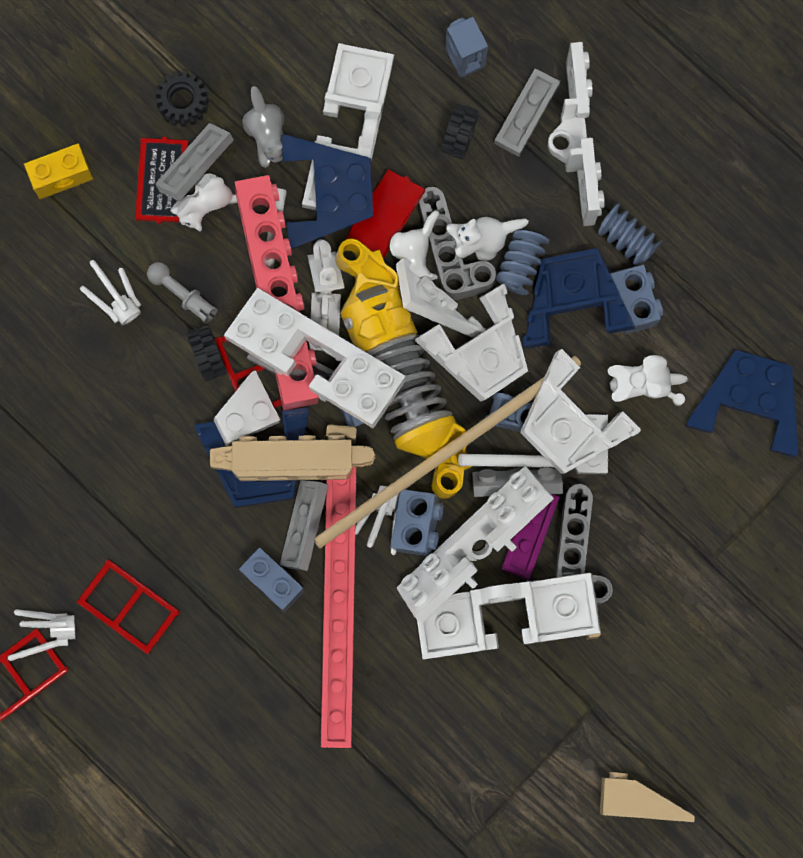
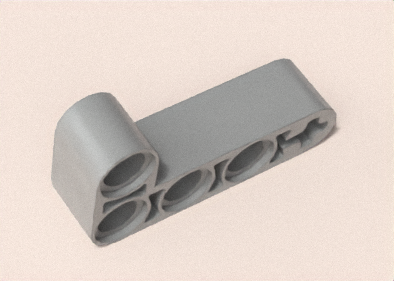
(447, 243)
(578, 543)

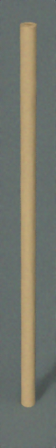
(429, 464)

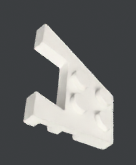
(488, 359)
(562, 429)

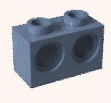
(466, 46)
(640, 298)
(407, 523)
(272, 580)

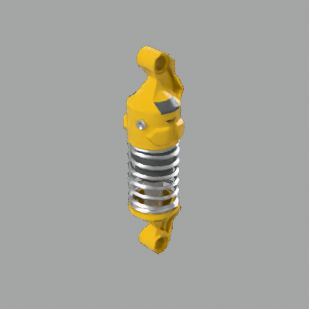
(386, 332)

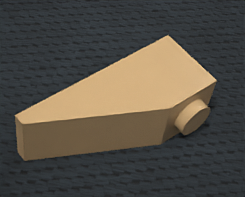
(633, 799)

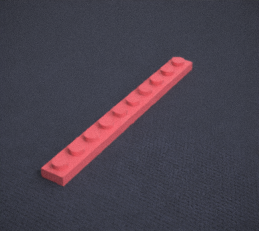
(338, 618)

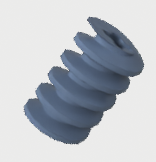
(628, 236)
(520, 259)

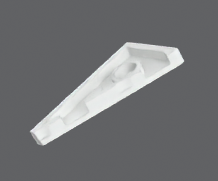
(431, 302)

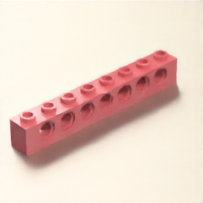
(261, 192)

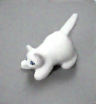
(208, 196)
(483, 236)
(414, 247)
(648, 379)

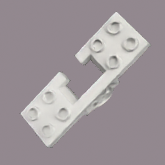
(357, 82)
(580, 153)
(277, 332)
(495, 523)
(554, 608)

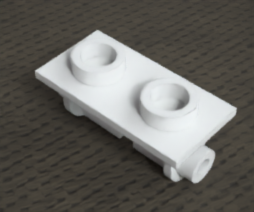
(323, 268)
(326, 311)

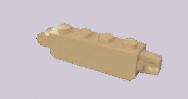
(291, 459)

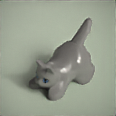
(265, 125)

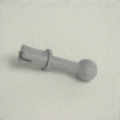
(159, 274)

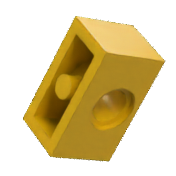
(58, 171)

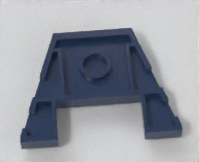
(341, 189)
(574, 284)
(755, 388)
(256, 492)

